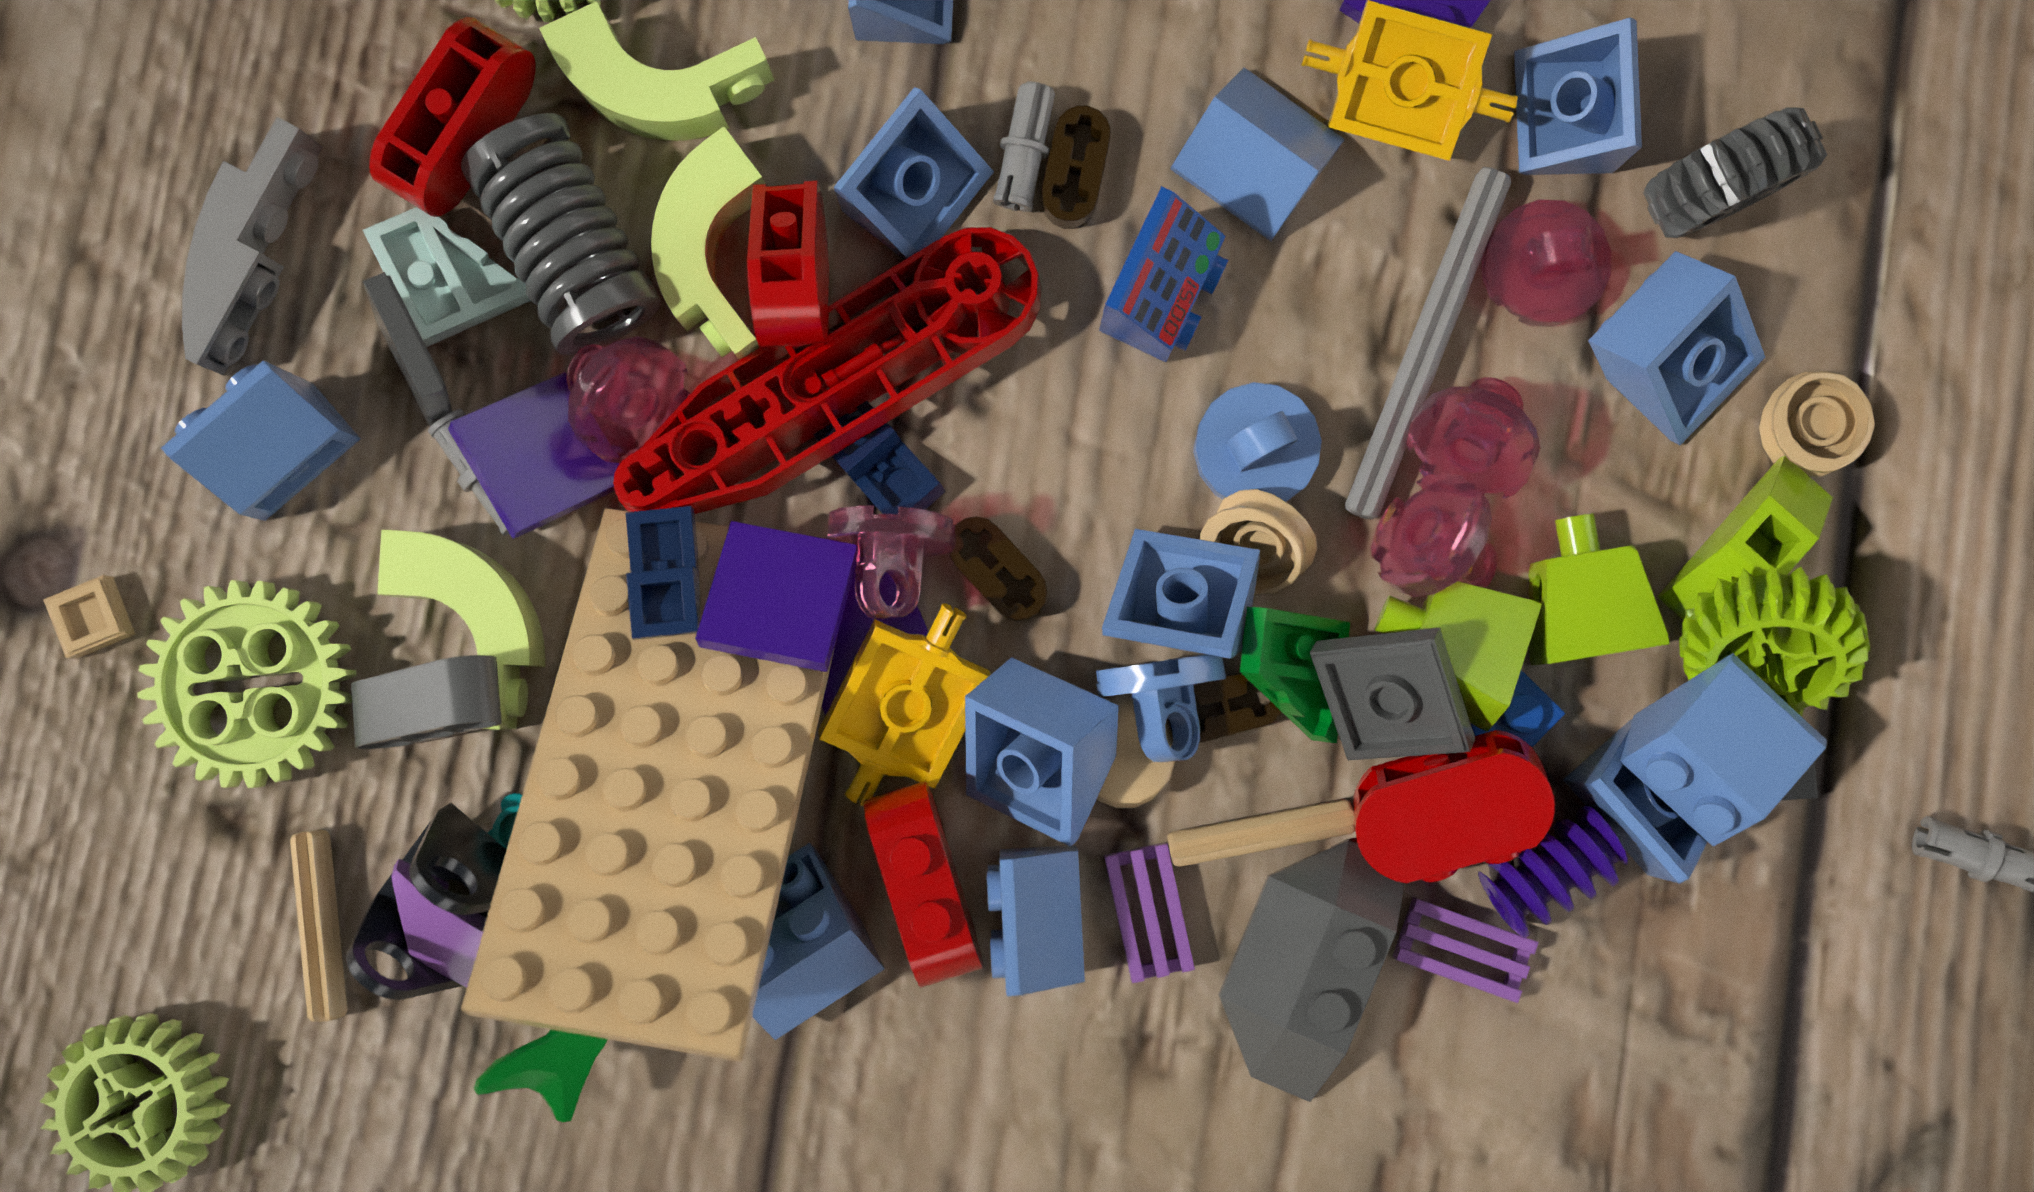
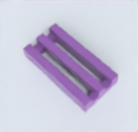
(1160, 966)
(1515, 967)

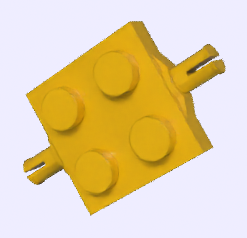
(1409, 80)
(902, 704)

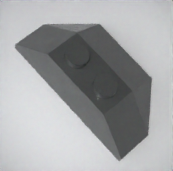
(1309, 966)

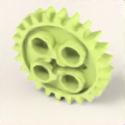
(252, 740)

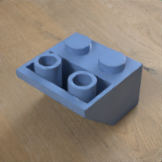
(261, 440)
(1040, 919)
(814, 947)

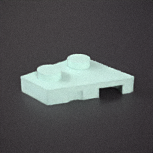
(442, 276)

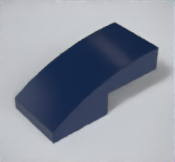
(885, 467)
(663, 573)

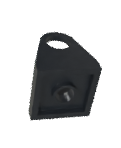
(449, 849)

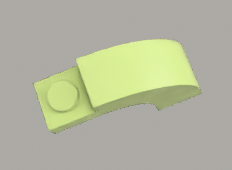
(648, 99)
(689, 221)
(481, 593)

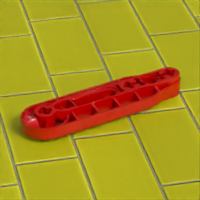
(851, 367)

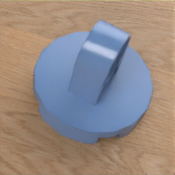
(1257, 441)
(1161, 692)

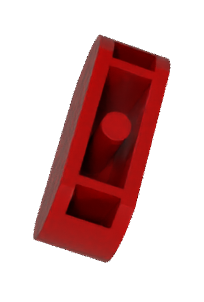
(459, 96)
(788, 265)
(1453, 809)
(922, 884)

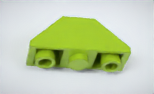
(1768, 527)

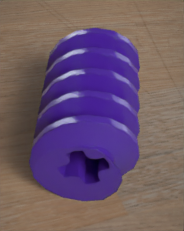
(1554, 869)

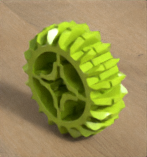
(1786, 629)

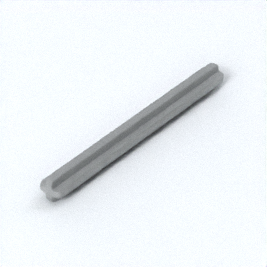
(1428, 342)

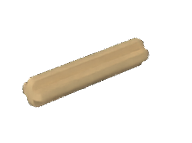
(1261, 832)
(318, 925)

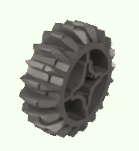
(1734, 172)

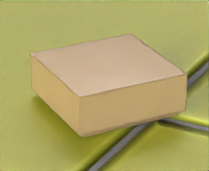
(89, 617)

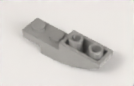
(226, 265)

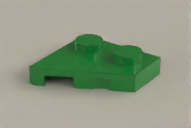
(1281, 667)

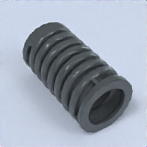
(559, 232)

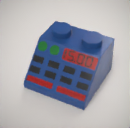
(1163, 278)

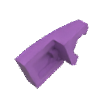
(433, 935)

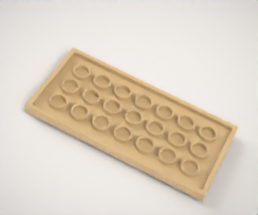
(648, 829)

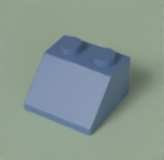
(1679, 345)
(1038, 748)
(1721, 749)

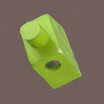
(1591, 599)
(1484, 638)

